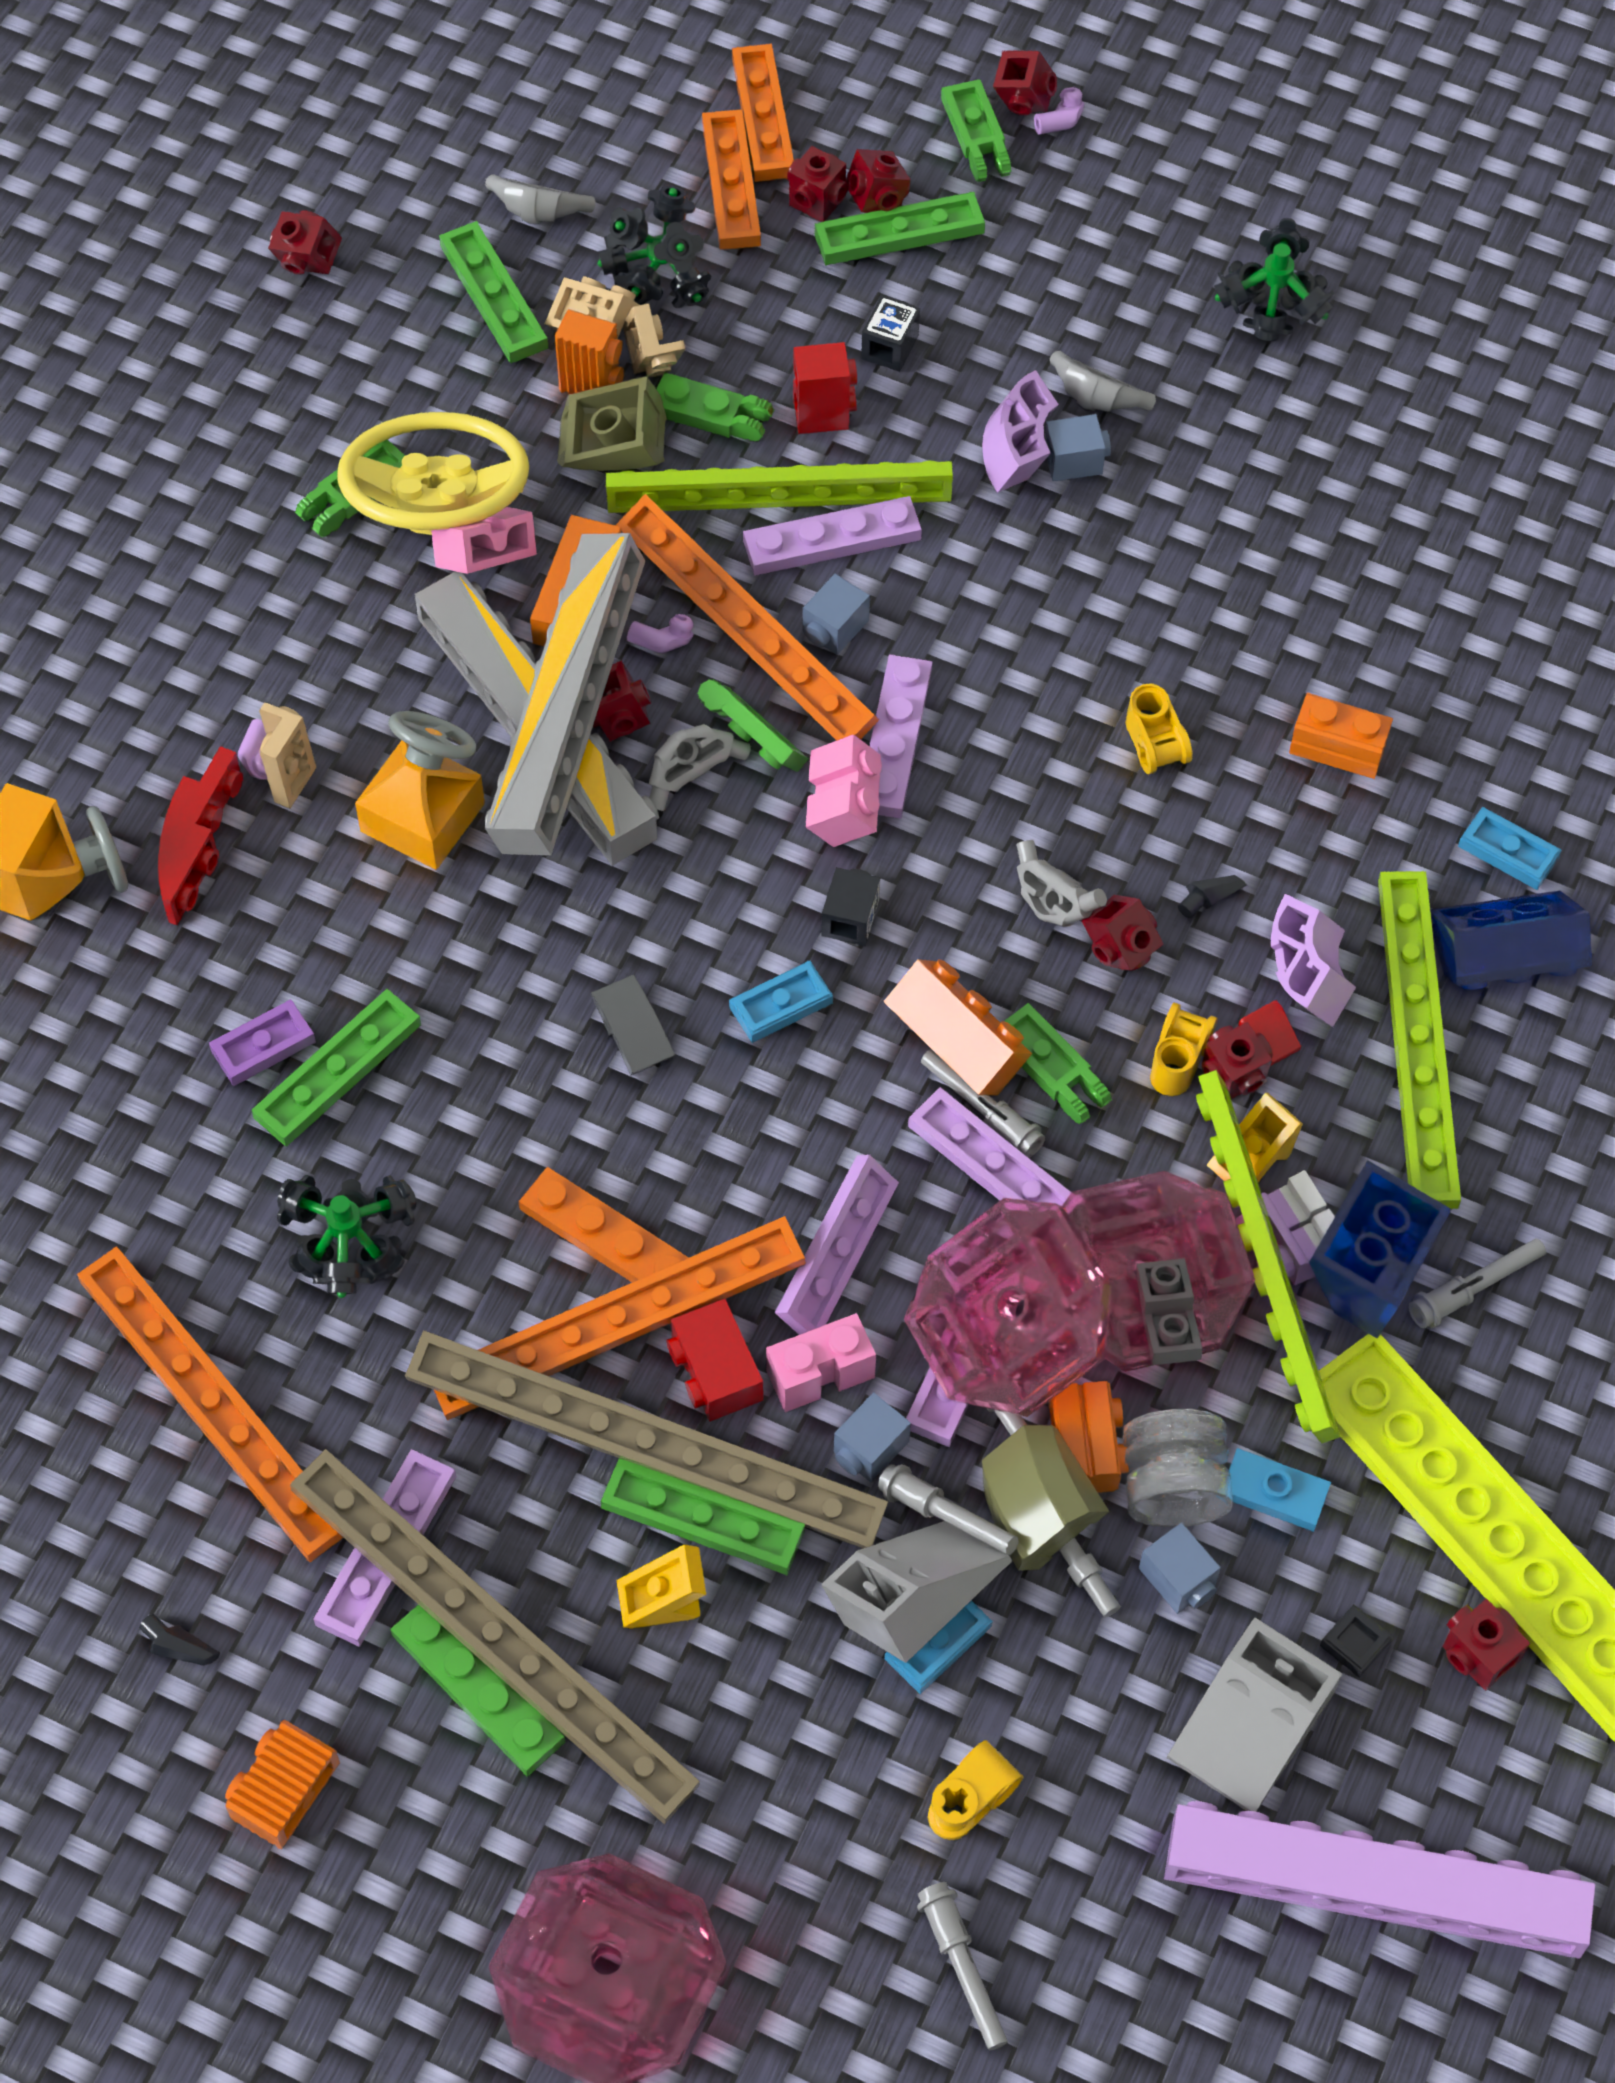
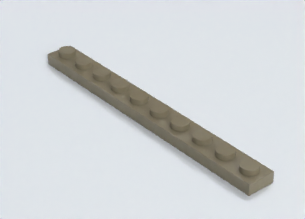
(645, 1439)
(495, 1636)

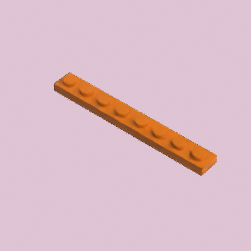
(746, 622)
(646, 1304)
(206, 1398)

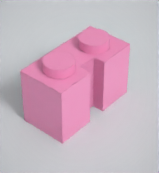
(486, 543)
(845, 791)
(819, 1357)

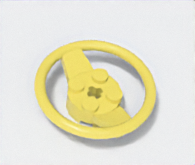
(433, 489)

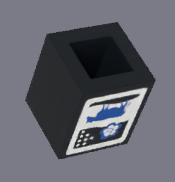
(890, 333)
(850, 906)

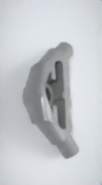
(537, 202)
(1097, 389)
(688, 756)
(1052, 892)

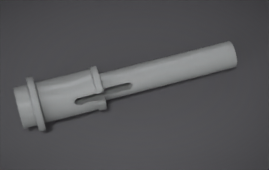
(1007, 1123)
(1431, 1307)
(900, 1485)
(953, 1939)

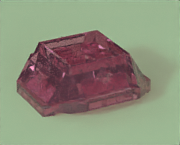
(1160, 1221)
(970, 1301)
(618, 2022)

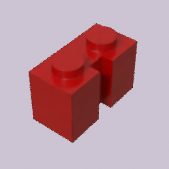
(823, 387)
(716, 1359)

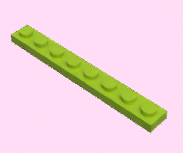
(781, 486)
(1419, 1036)
(1271, 1275)

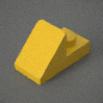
(1268, 1135)
(663, 1589)

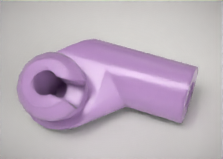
(1064, 116)
(664, 639)
(250, 750)

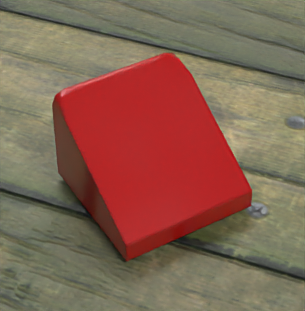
(1276, 1028)

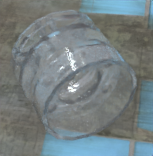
(1177, 1468)

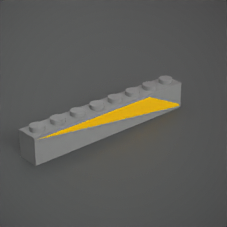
(502, 677)
(565, 695)

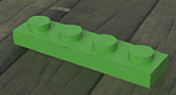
(900, 228)
(493, 292)
(336, 1067)
(703, 1516)
(479, 1691)

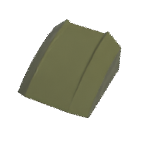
(613, 427)
(1039, 1493)

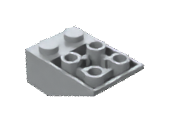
(912, 1585)
(1254, 1715)

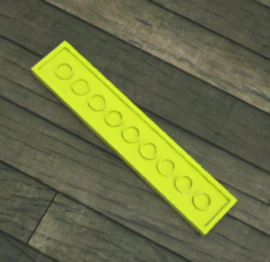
(1478, 1517)

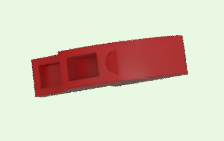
(187, 836)

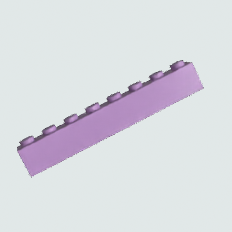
(1380, 1879)

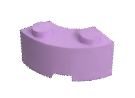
(1015, 433)
(1308, 959)

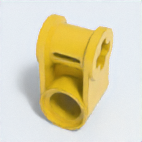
(1158, 736)
(1182, 1044)
(978, 1786)

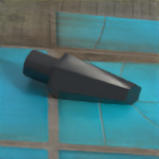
(1208, 893)
(177, 1642)

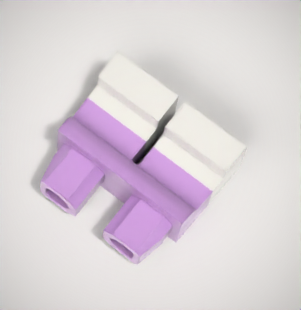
(1298, 1223)

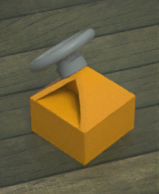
(419, 795)
(39, 857)

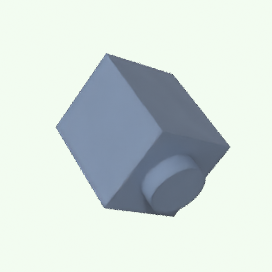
(1076, 447)
(835, 614)
(871, 1438)
(1180, 1569)

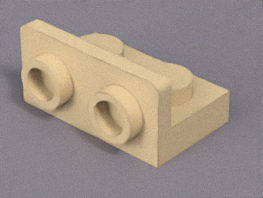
(591, 299)
(642, 337)
(285, 753)

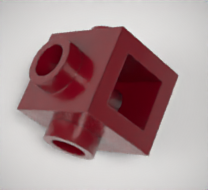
(1025, 81)
(877, 180)
(817, 183)
(304, 242)
(622, 704)
(1123, 933)
(1243, 1072)
(1484, 1643)

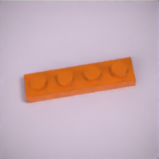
(762, 111)
(731, 179)
(596, 1227)

